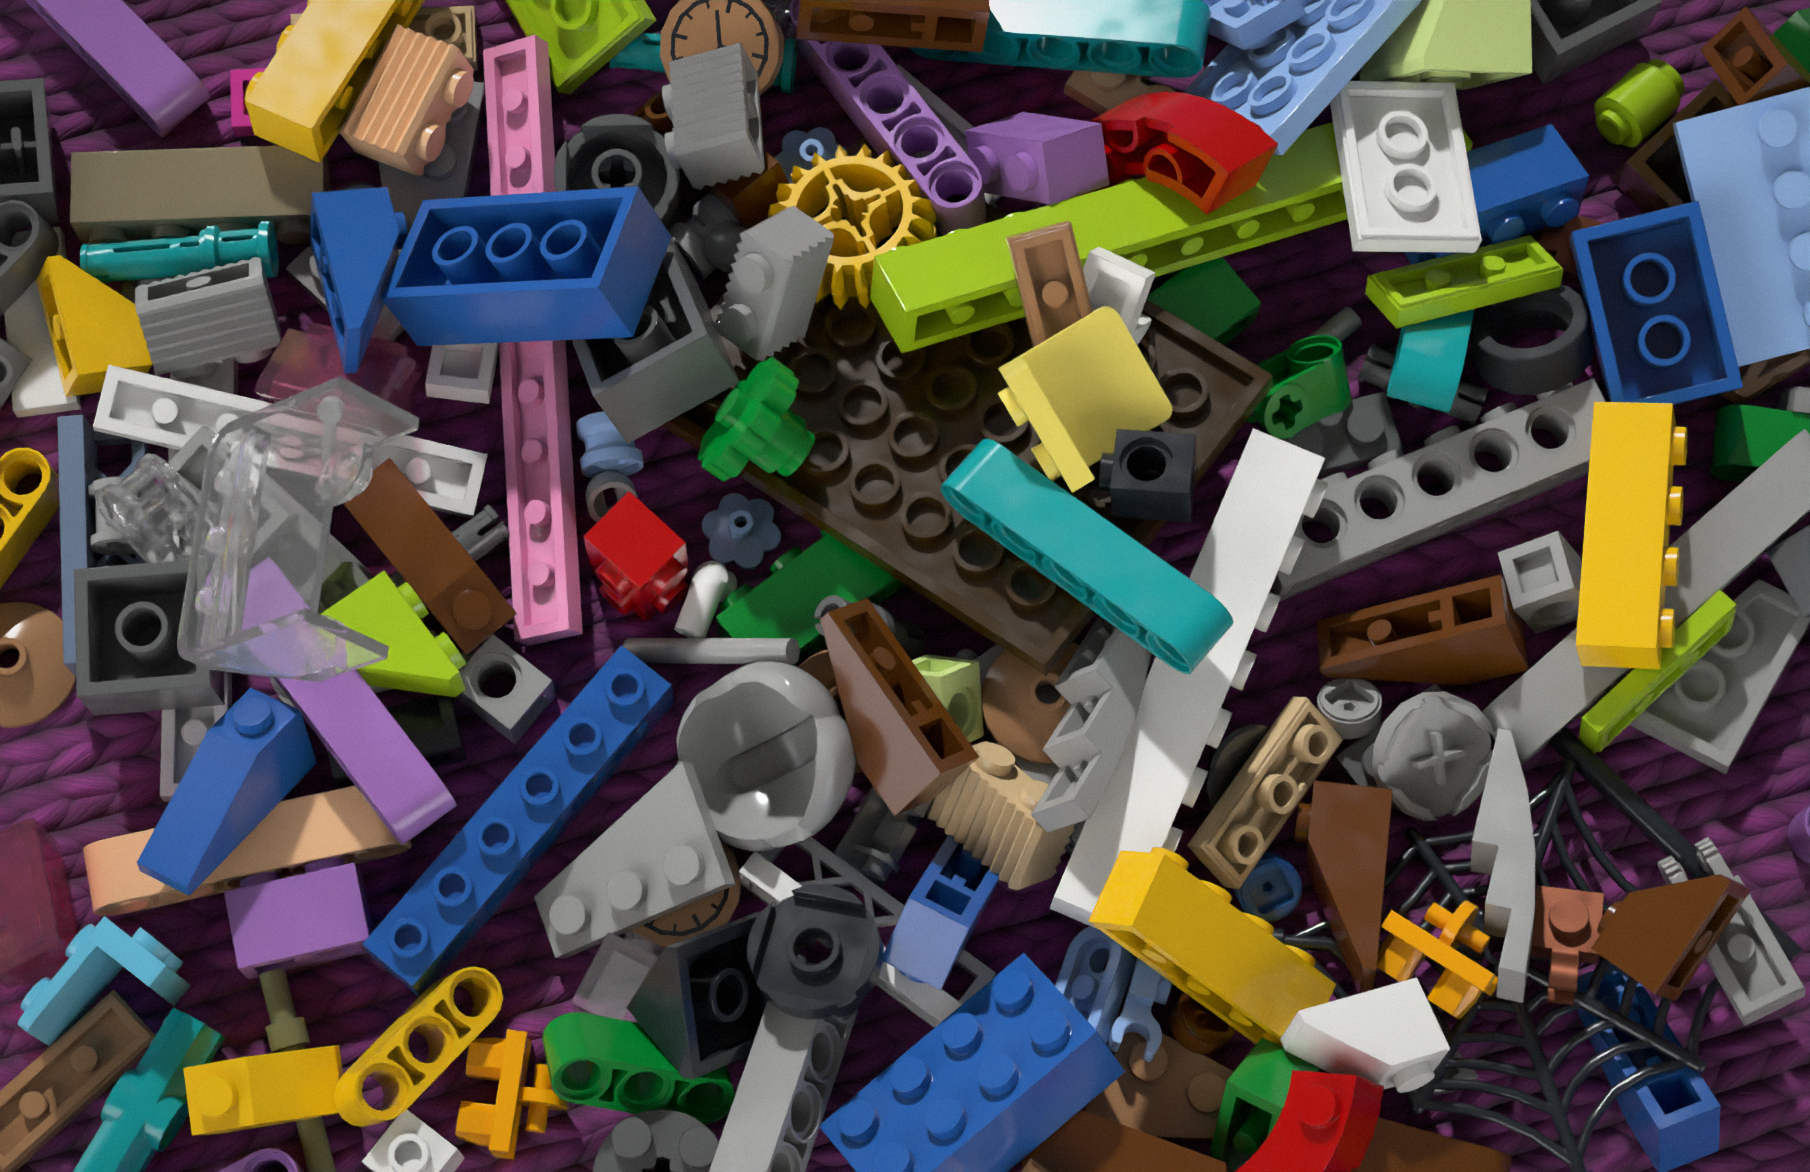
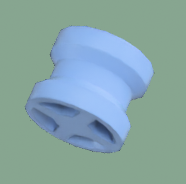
(606, 447)

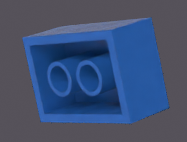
(1656, 307)

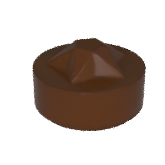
(1197, 1026)

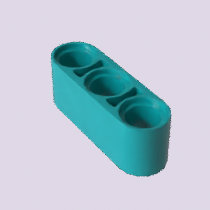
(1430, 361)

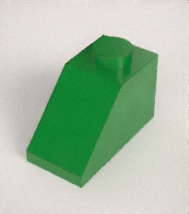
(1254, 1102)

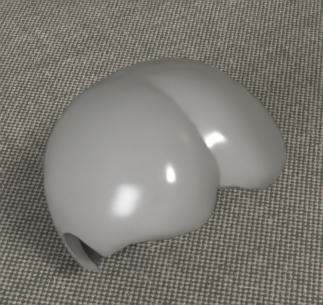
(768, 755)

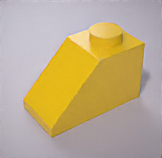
(88, 327)
(262, 1090)

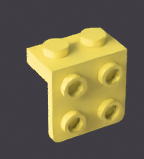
(1082, 391)

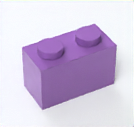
(1039, 157)
(299, 917)

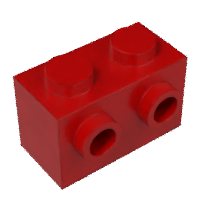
(637, 559)

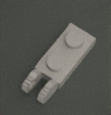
(1747, 953)

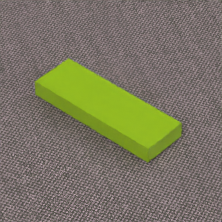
(1463, 281)
(1645, 686)

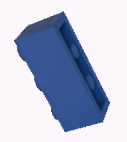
(1522, 187)

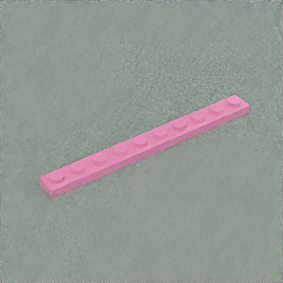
(533, 372)

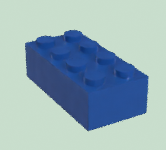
(527, 267)
(979, 1083)

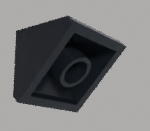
(702, 1000)

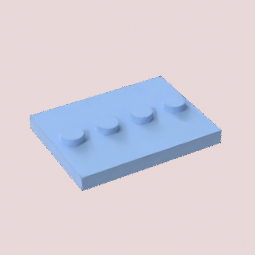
(1303, 67)
(1755, 204)

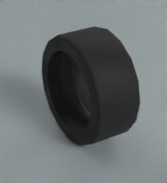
(1537, 368)

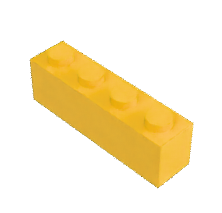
(321, 71)
(1628, 535)
(1207, 944)

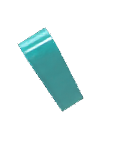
(1093, 36)
(1087, 556)

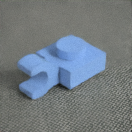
(1143, 989)

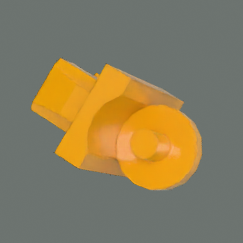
(1409, 945)
(499, 1124)

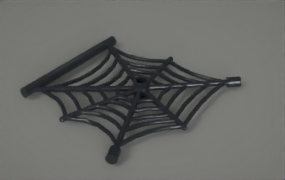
(1669, 841)

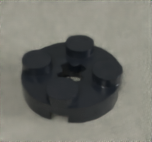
(833, 985)

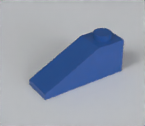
(355, 251)
(228, 789)
(940, 915)
(1667, 1112)

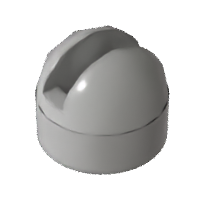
(595, 496)

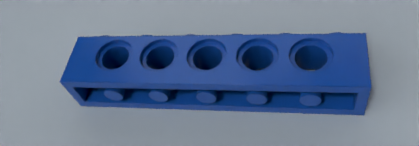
(520, 821)

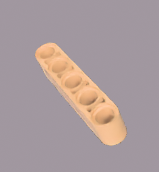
(284, 842)

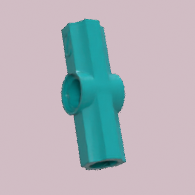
(150, 1100)

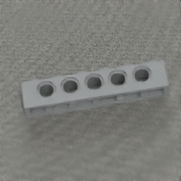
(1469, 488)

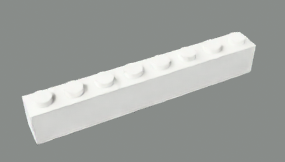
(1184, 711)

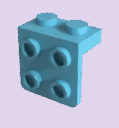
(93, 963)

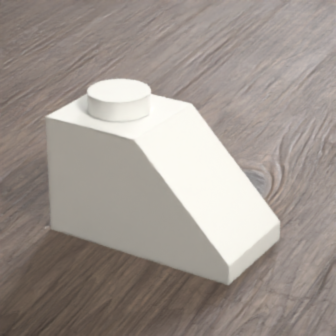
(1374, 1035)

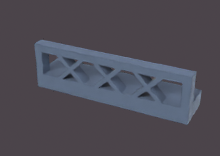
(77, 470)

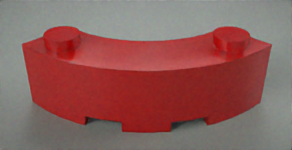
(1185, 146)
(1321, 1126)

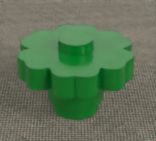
(757, 426)

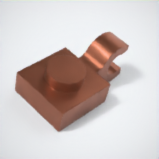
(1565, 934)

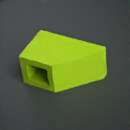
(414, 656)

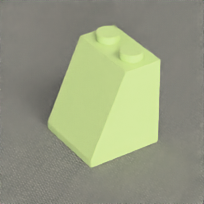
(1457, 44)

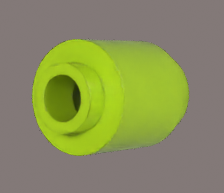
(1639, 102)

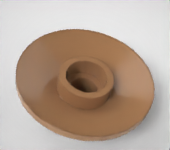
(39, 679)
(1015, 712)

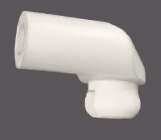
(708, 587)

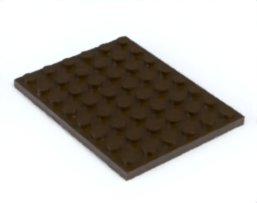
(903, 423)

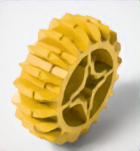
(873, 200)

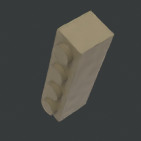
(185, 190)

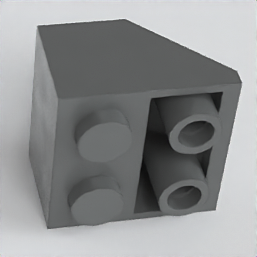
(27, 147)

